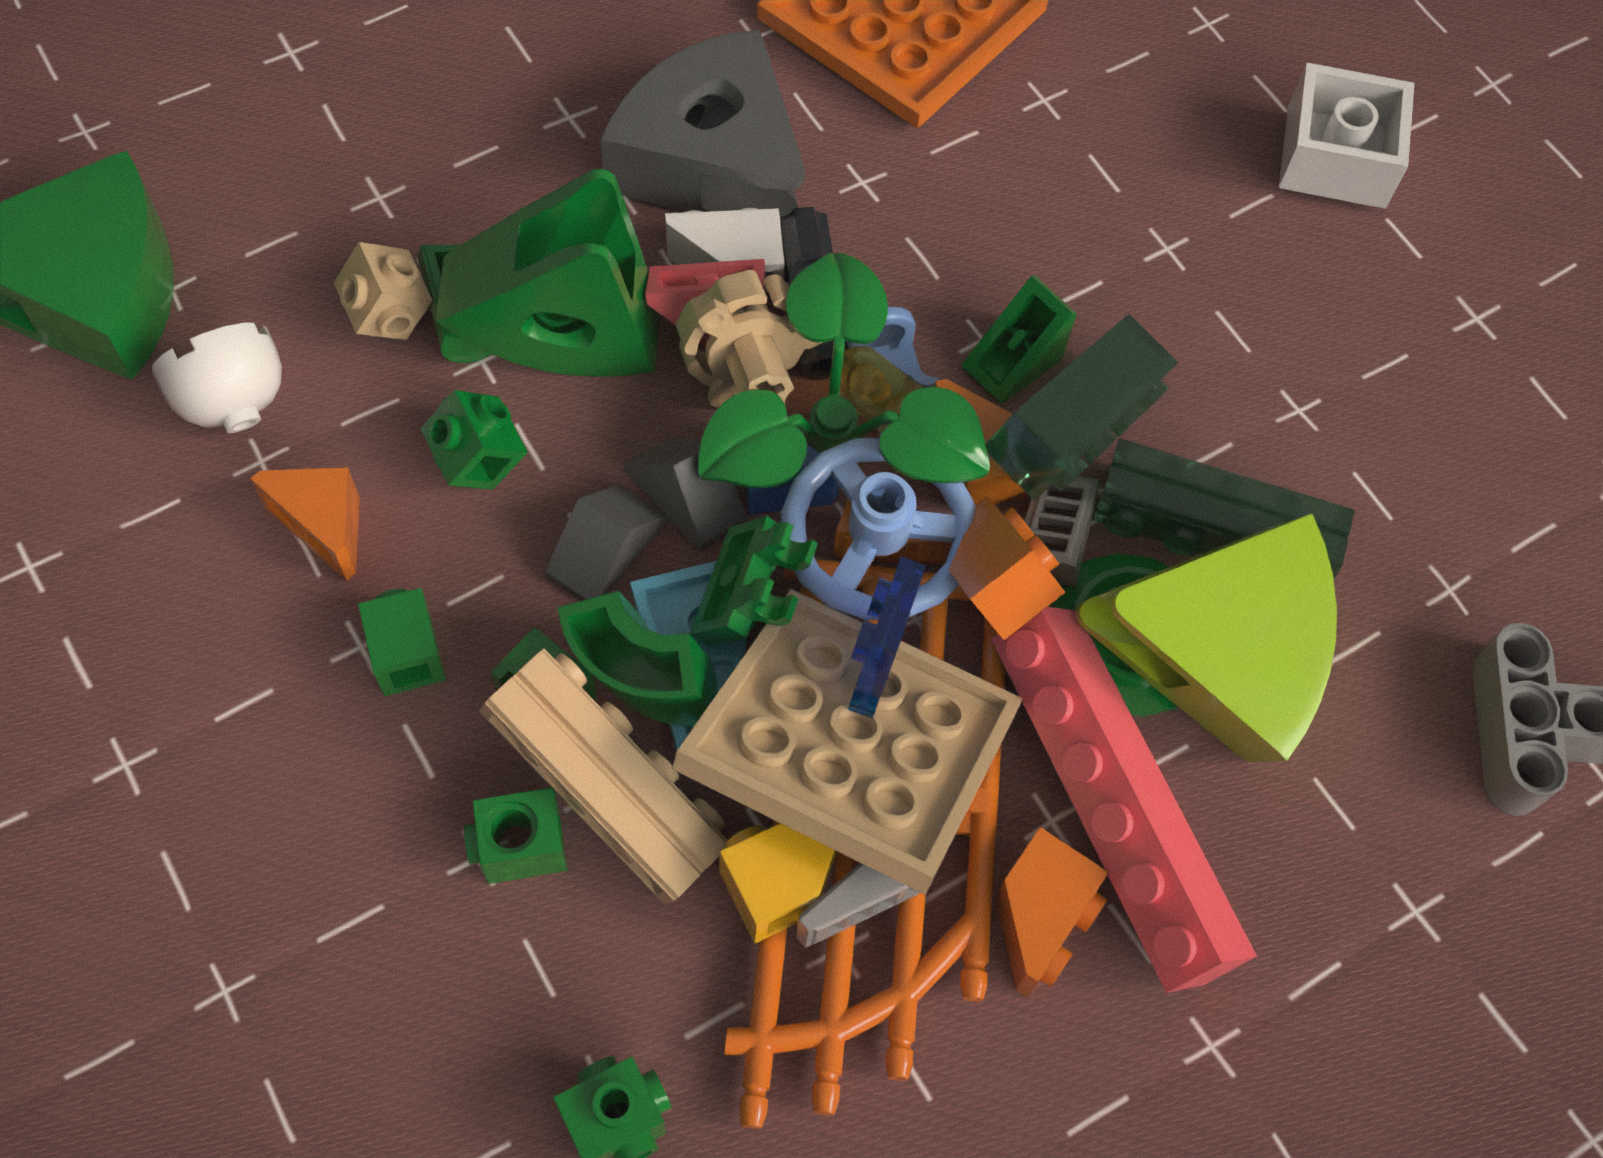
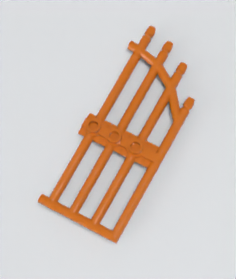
(911, 973)

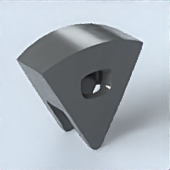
(707, 132)

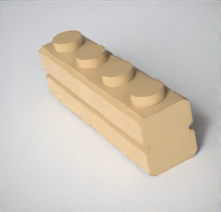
(605, 775)

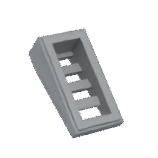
(1070, 561)
(849, 902)

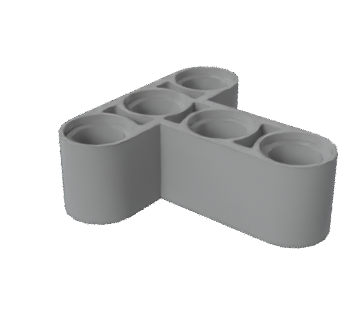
(1549, 714)

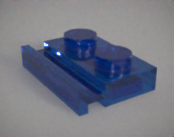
(879, 643)

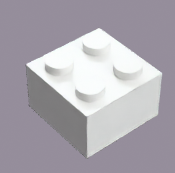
(1347, 135)

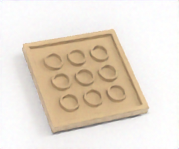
(859, 784)

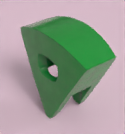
(87, 266)
(556, 285)

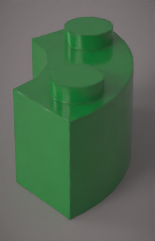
(647, 671)

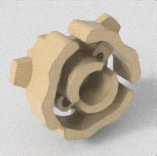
(746, 346)

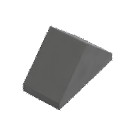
(695, 506)
(602, 541)

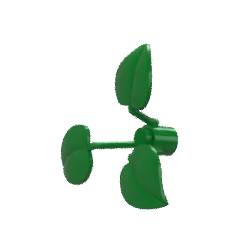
(760, 447)

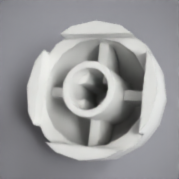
(224, 377)

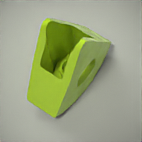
(1233, 635)

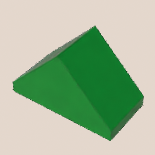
(1022, 341)

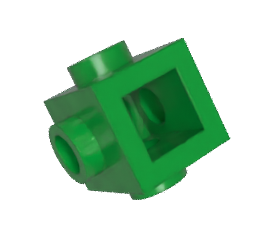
(473, 440)
(611, 1085)

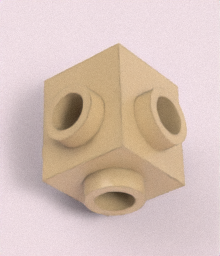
(382, 291)

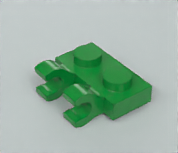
(741, 583)

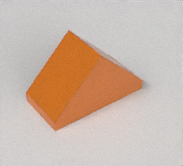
(318, 509)

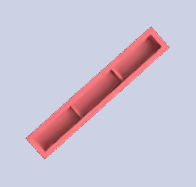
(1124, 802)

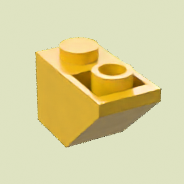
(774, 876)

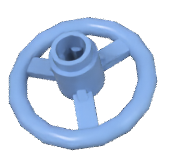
(879, 525)

